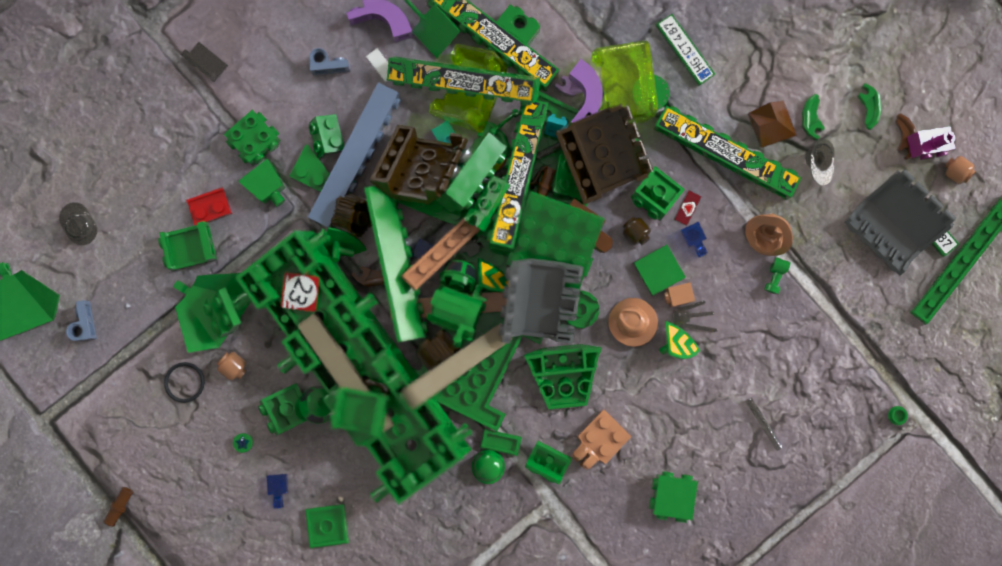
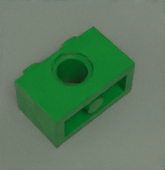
(516, 14)

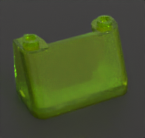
(628, 78)
(465, 110)

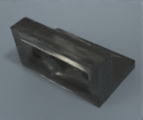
(205, 61)

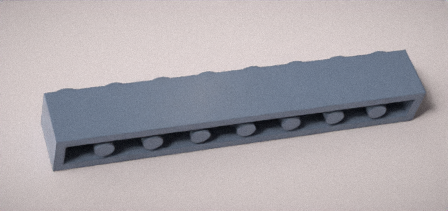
(356, 152)

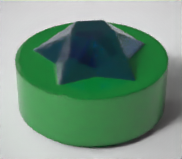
(243, 442)

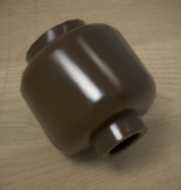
(636, 231)

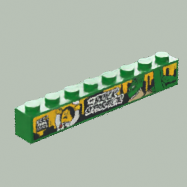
(498, 39)
(463, 79)
(727, 152)
(519, 174)

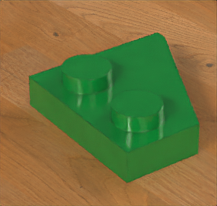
(310, 170)

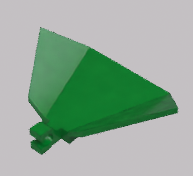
(24, 303)
(191, 315)

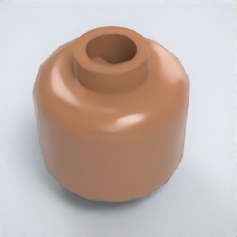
(959, 169)
(231, 366)

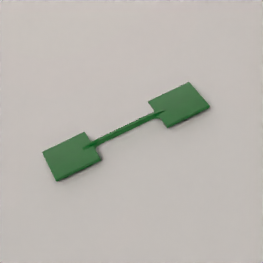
(434, 29)

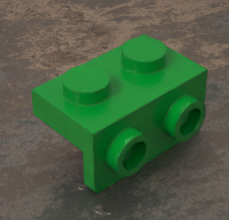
(326, 135)
(548, 462)

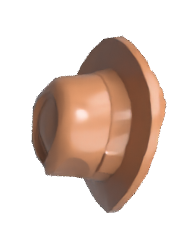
(769, 234)
(633, 322)

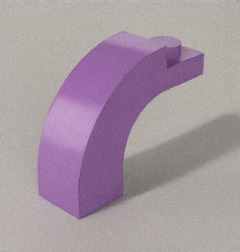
(383, 11)
(590, 84)

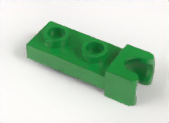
(487, 203)

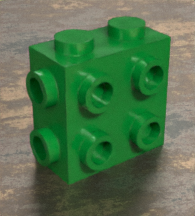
(252, 138)
(673, 496)

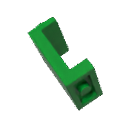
(187, 247)
(359, 411)

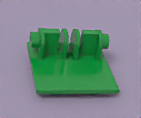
(564, 180)

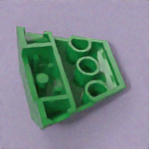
(564, 373)

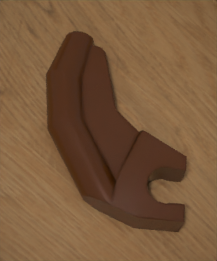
(907, 128)
(370, 277)

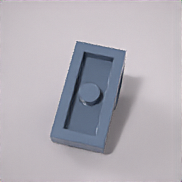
(338, 65)
(86, 323)

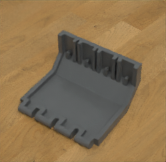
(899, 220)

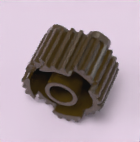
(352, 215)
(437, 351)

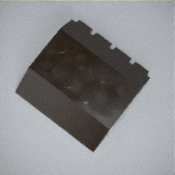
(604, 151)
(417, 167)

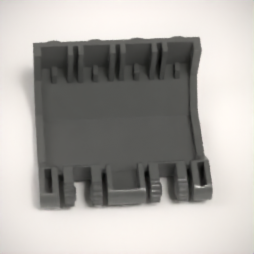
(540, 300)

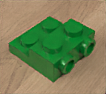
(657, 194)
(221, 313)
(282, 410)

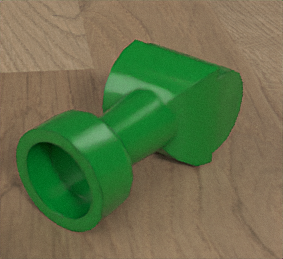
(778, 268)

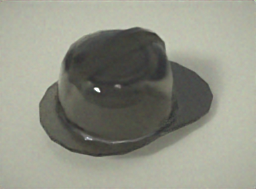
(821, 161)
(78, 223)

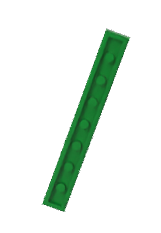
(959, 265)

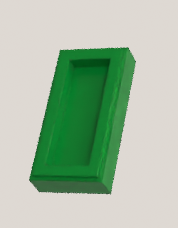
(500, 442)

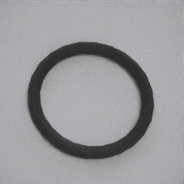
(201, 379)

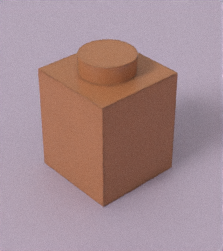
(679, 295)

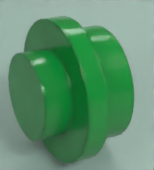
(897, 415)

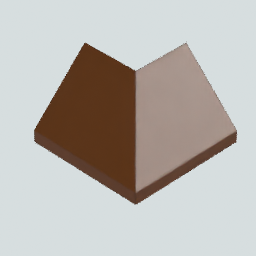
(772, 123)

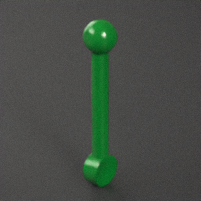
(515, 113)

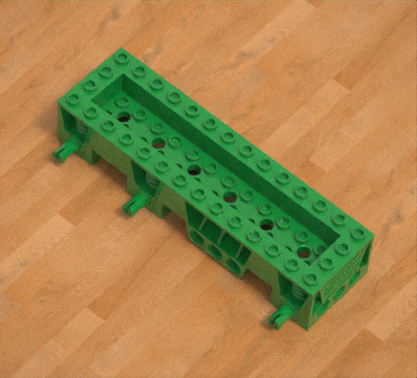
(369, 351)

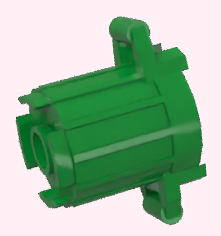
(457, 312)

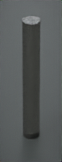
(764, 424)

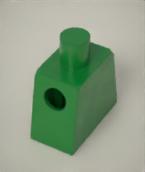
(265, 183)

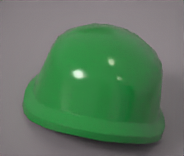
(488, 466)

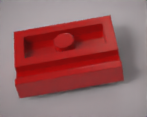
(209, 206)

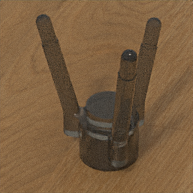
(681, 316)

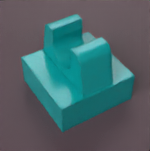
(554, 124)

